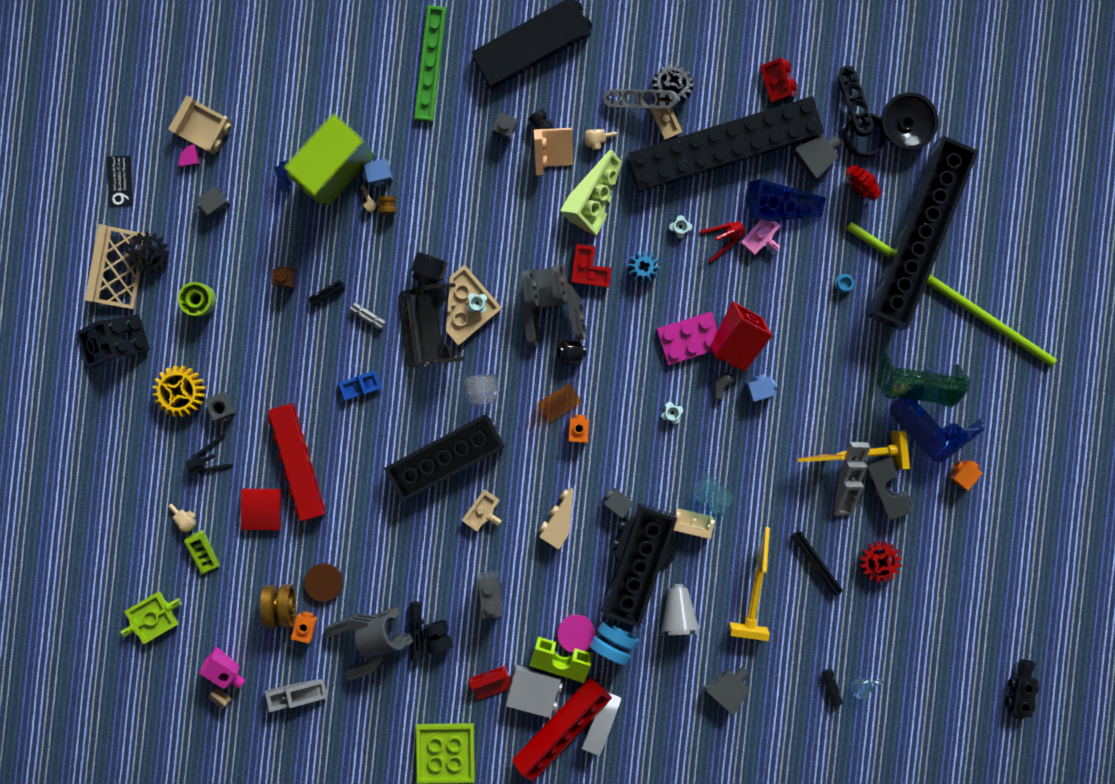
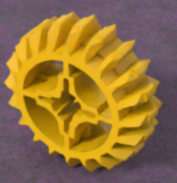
(163, 385)

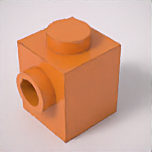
(965, 474)

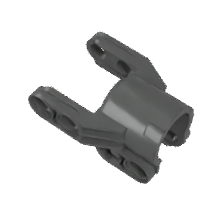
(549, 289)
(370, 639)

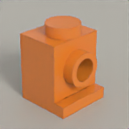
(575, 436)
(304, 635)

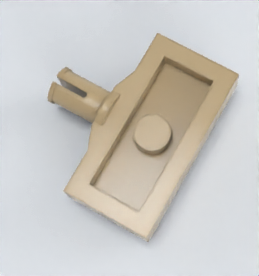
(482, 511)

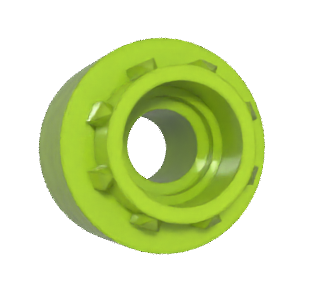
(186, 297)

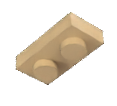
(666, 122)

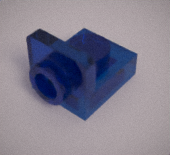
(283, 179)

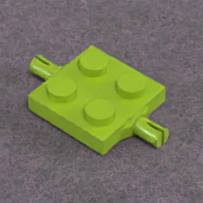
(151, 617)

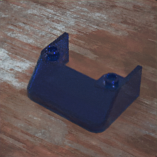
(922, 428)

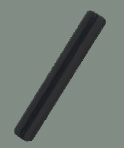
(817, 563)

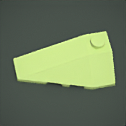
(589, 199)

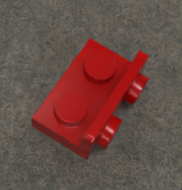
(778, 79)

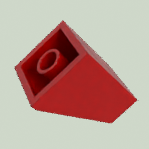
(740, 337)

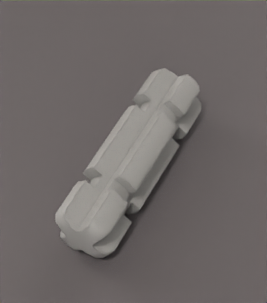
(367, 316)

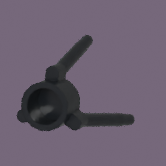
(198, 463)

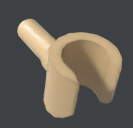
(369, 204)

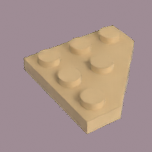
(460, 321)

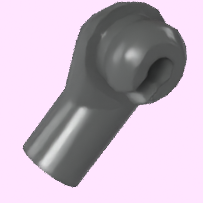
(720, 383)

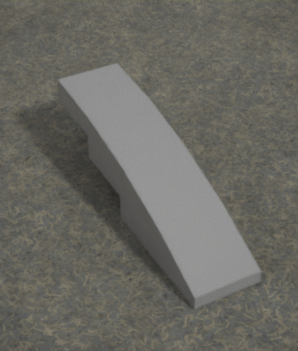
(850, 478)

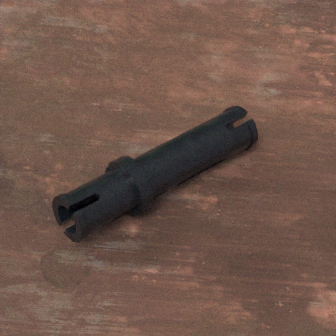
(416, 611)

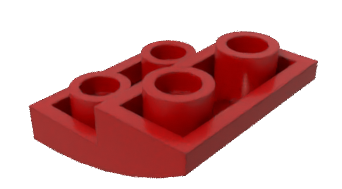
(261, 509)

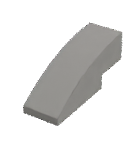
(295, 694)
(600, 727)

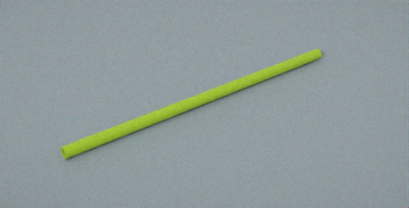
(960, 300)

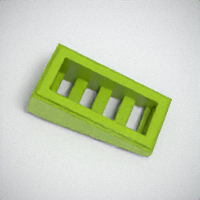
(207, 549)

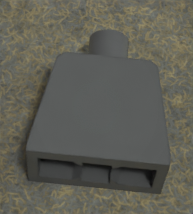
(817, 155)
(729, 688)

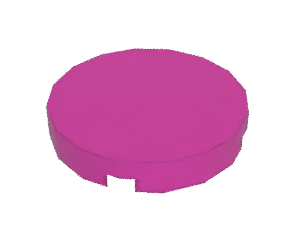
(576, 632)

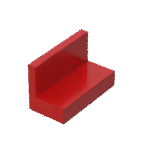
(490, 682)

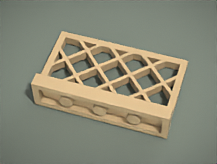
(98, 265)

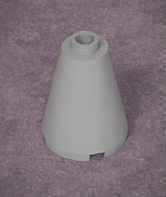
(679, 613)

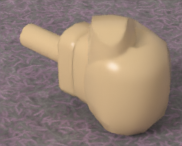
(596, 137)
(184, 520)

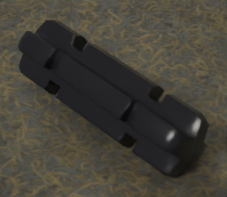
(326, 293)
(832, 687)

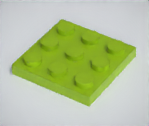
(445, 753)

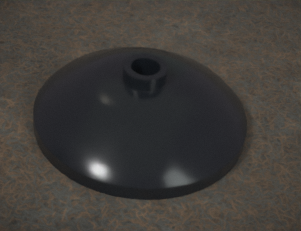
(917, 113)

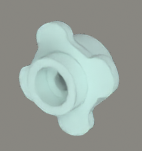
(685, 226)
(481, 306)
(667, 413)

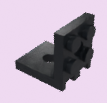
(104, 339)

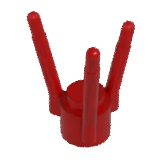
(733, 231)

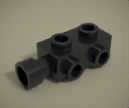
(1018, 695)

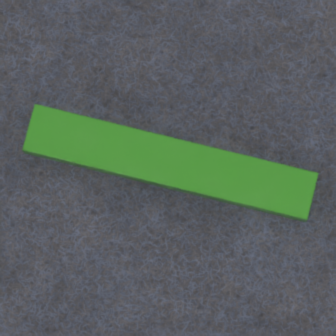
(430, 63)

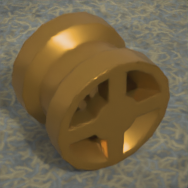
(387, 205)

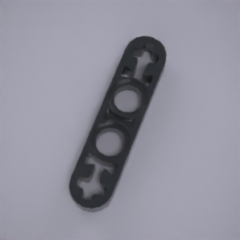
(858, 100)

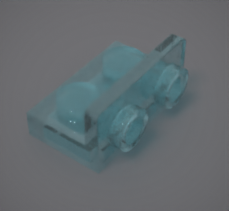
(713, 494)

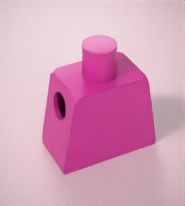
(221, 669)

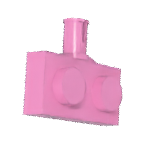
(761, 236)

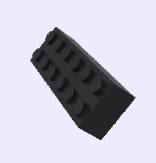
(444, 457)
(639, 566)

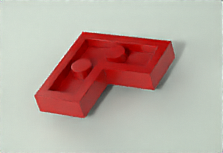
(585, 272)

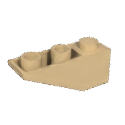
(558, 526)

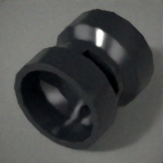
(540, 121)

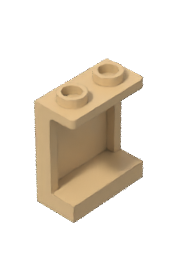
(200, 125)

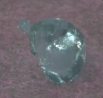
(861, 687)

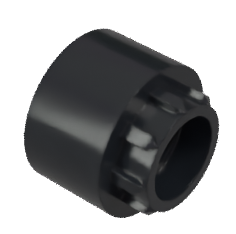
(428, 268)

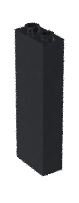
(532, 42)

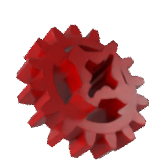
(863, 183)
(875, 566)

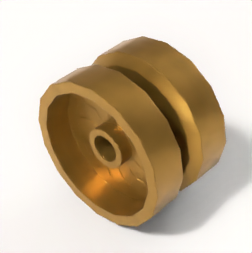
(278, 606)

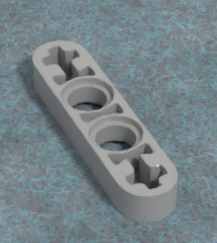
(640, 98)

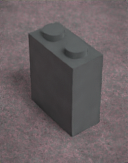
(490, 594)

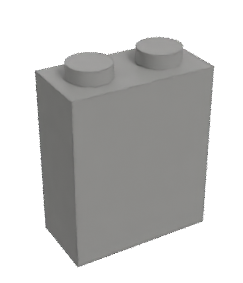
(533, 691)

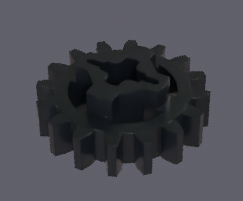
(673, 80)
(147, 242)

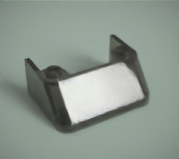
(422, 326)

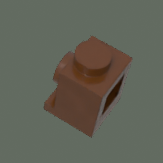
(284, 277)

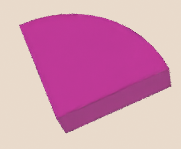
(189, 156)

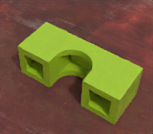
(573, 667)

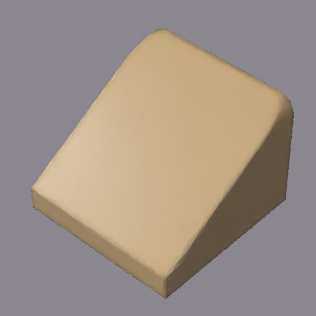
(219, 697)

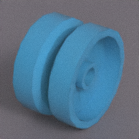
(614, 643)

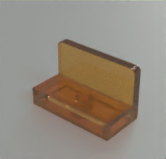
(559, 402)

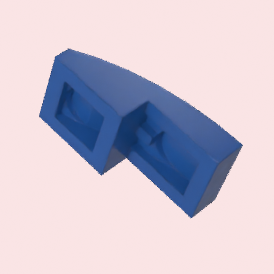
(359, 385)

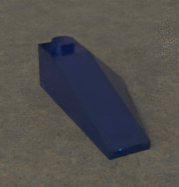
(778, 202)

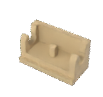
(694, 523)

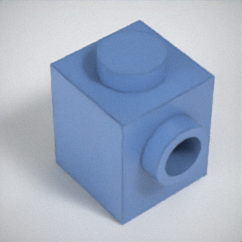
(377, 172)
(761, 388)

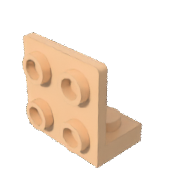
(552, 148)

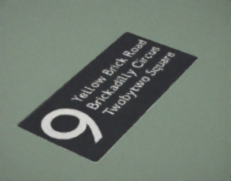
(119, 180)

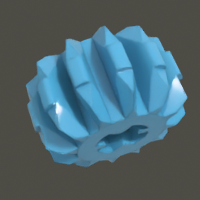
(645, 260)

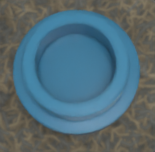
(844, 283)

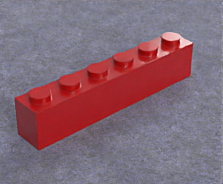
(296, 461)
(561, 729)

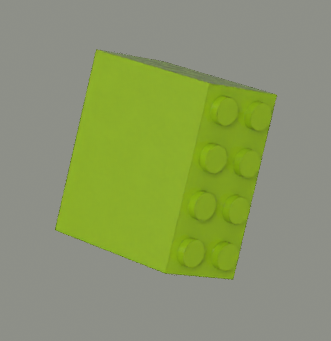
(329, 161)

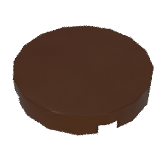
(323, 582)

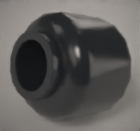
(571, 352)

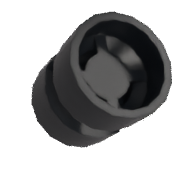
(442, 641)

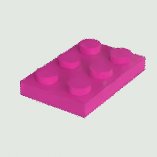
(687, 338)

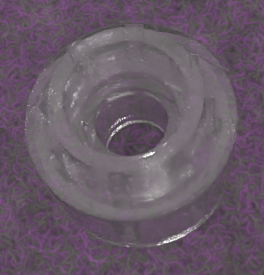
(481, 388)

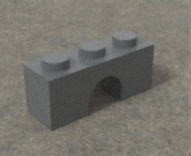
(893, 504)

